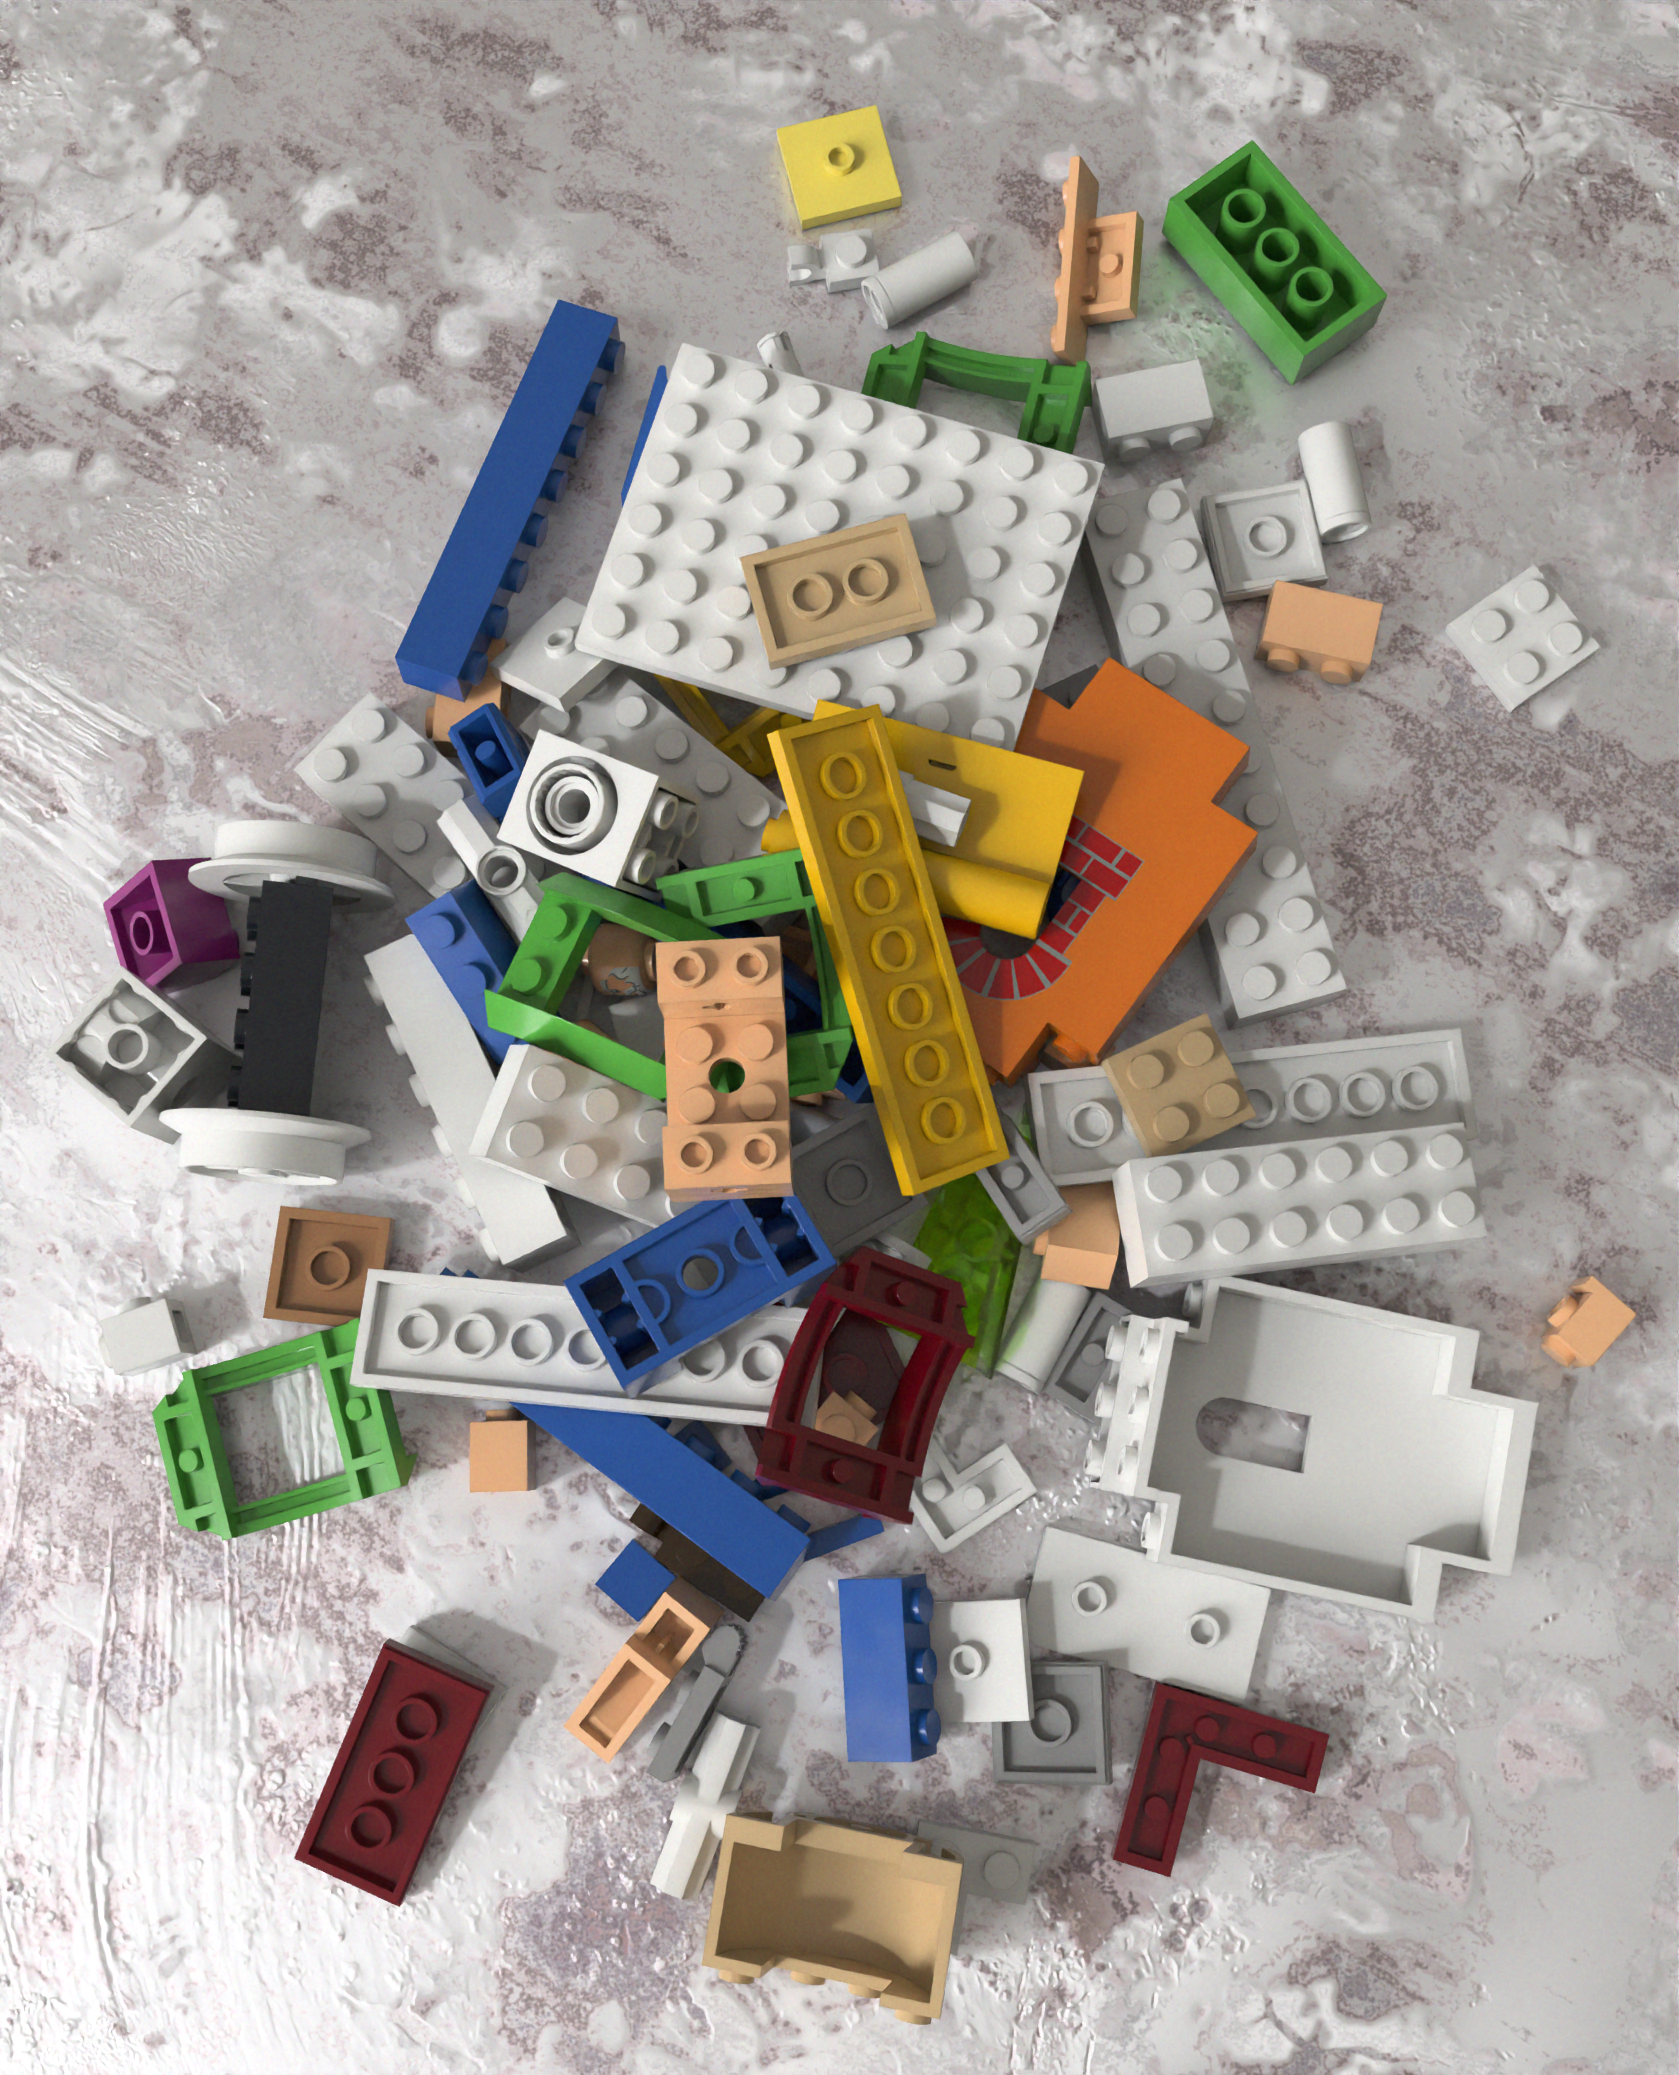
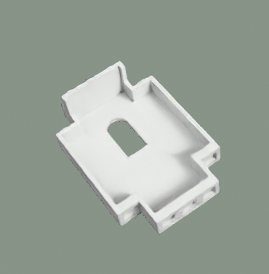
(1395, 1462)

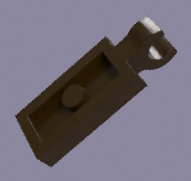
(698, 1566)

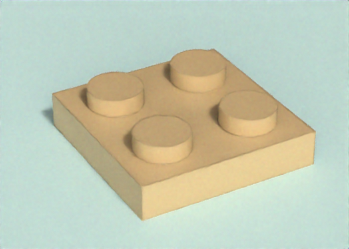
(1178, 1088)

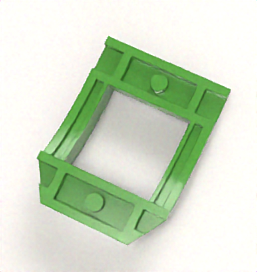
(1051, 392)
(758, 889)
(549, 961)
(196, 1452)

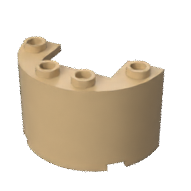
(835, 1906)

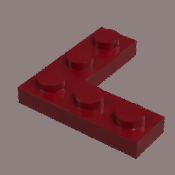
(1193, 1727)

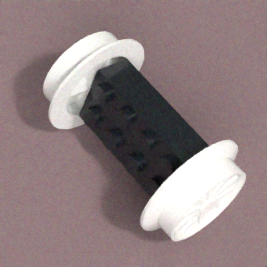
(292, 883)

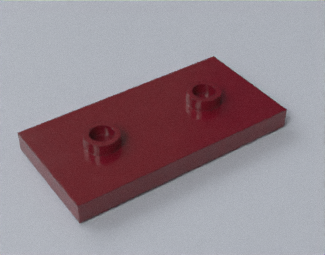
(394, 1772)

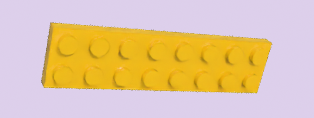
(889, 948)

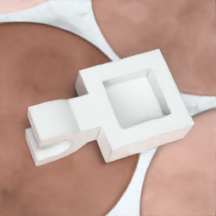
(842, 260)

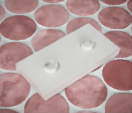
(1145, 1615)

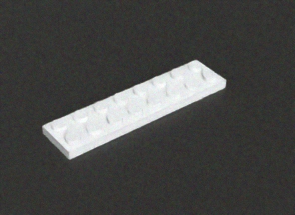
(1293, 1089)
(537, 1349)

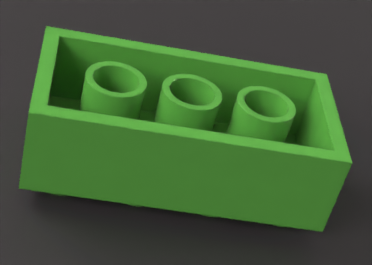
(1273, 262)

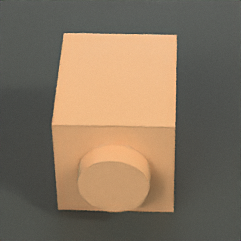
(502, 1453)

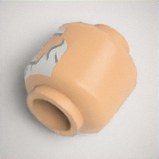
(621, 961)

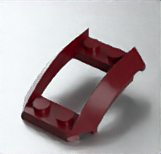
(840, 1470)

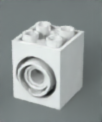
(599, 816)
(142, 1055)

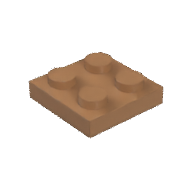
(324, 1264)

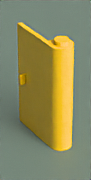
(1012, 832)

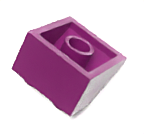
(170, 927)

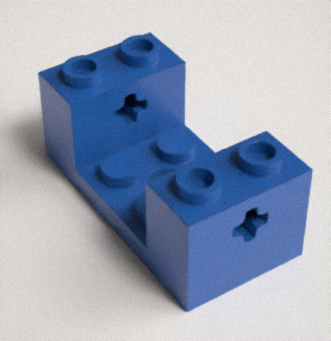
(649, 1315)

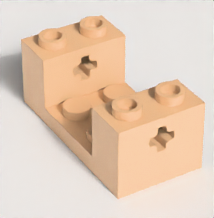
(719, 1007)

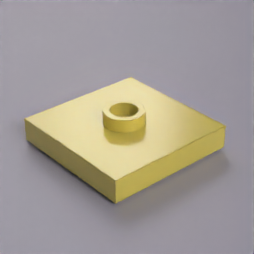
(839, 167)

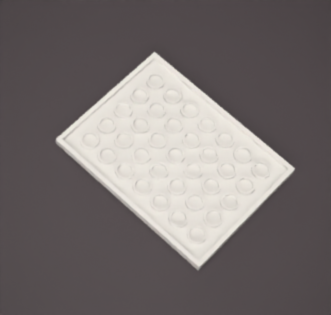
(774, 459)

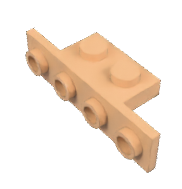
(1097, 265)

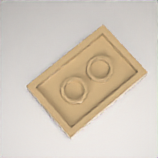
(838, 591)

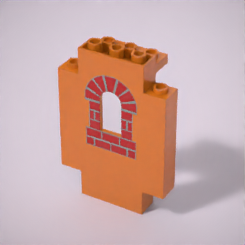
(1148, 863)

